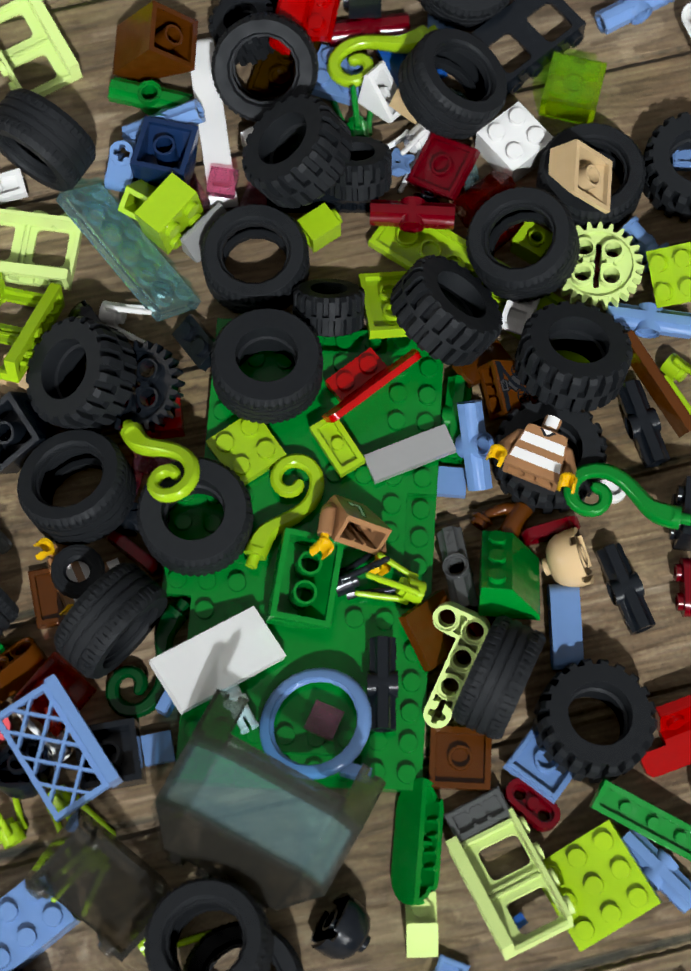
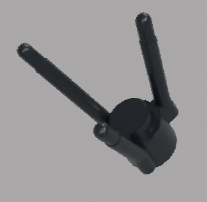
(348, 576)

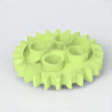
(623, 268)

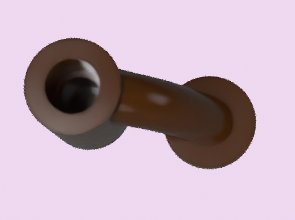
(515, 521)

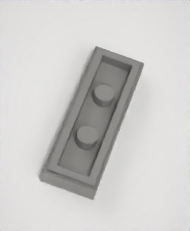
(409, 453)

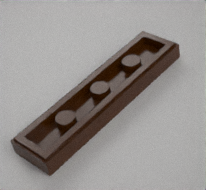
(659, 387)

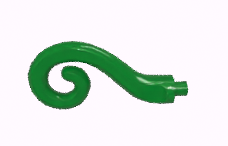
(660, 513)

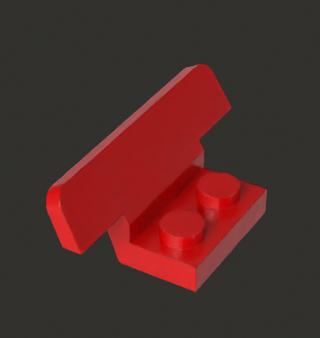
(314, 16)
(362, 379)
(675, 733)

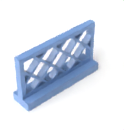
(83, 738)

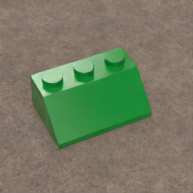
(508, 577)
(302, 583)

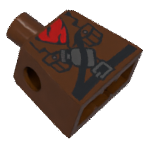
(502, 388)

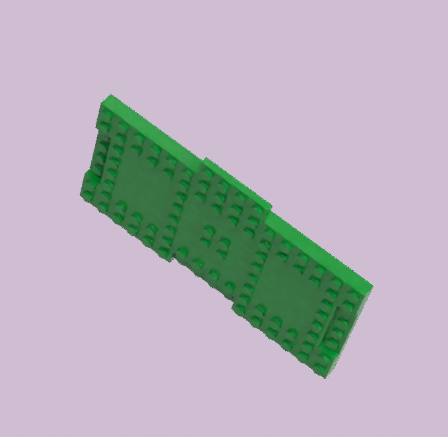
(403, 503)

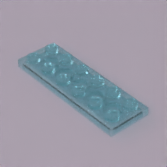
(128, 251)

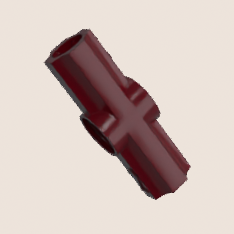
(388, 25)
(412, 214)

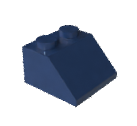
(163, 149)

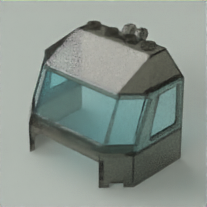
(254, 817)

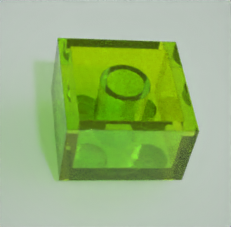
(572, 88)

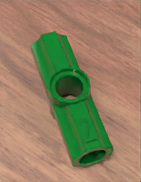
(136, 94)
(456, 392)

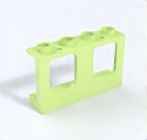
(44, 41)
(19, 265)
(495, 895)

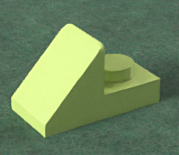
(422, 928)

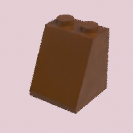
(155, 44)

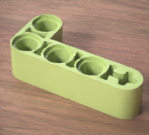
(452, 667)

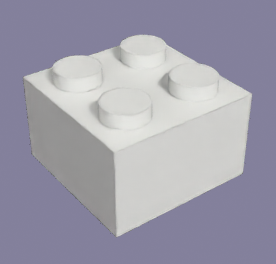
(513, 142)

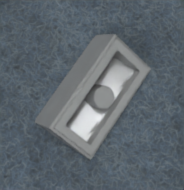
(193, 238)

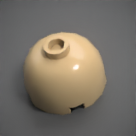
(568, 559)

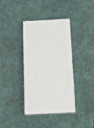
(217, 659)

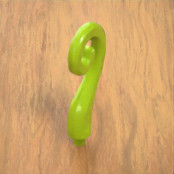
(390, 43)
(140, 443)
(264, 536)

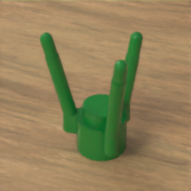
(356, 124)

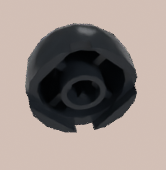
(13, 778)
(343, 930)

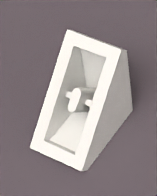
(378, 92)

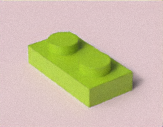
(337, 446)

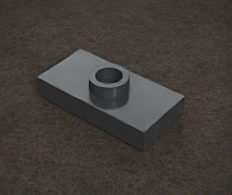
(478, 814)

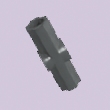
(455, 556)

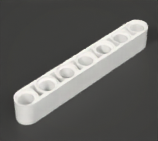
(214, 130)

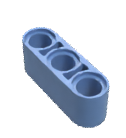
(564, 625)

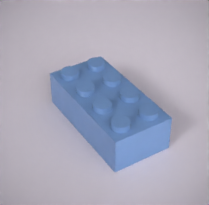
(30, 927)

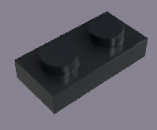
(195, 341)

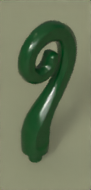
(165, 632)

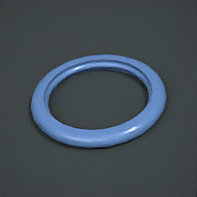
(302, 678)

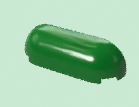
(417, 843)

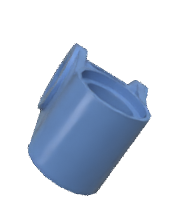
(118, 169)

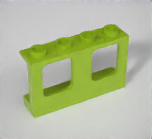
(23, 339)

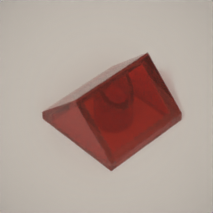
(75, 685)

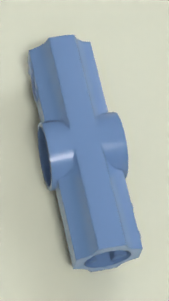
(626, 12)
(187, 113)
(650, 321)
(474, 445)
(660, 870)

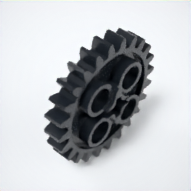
(161, 384)

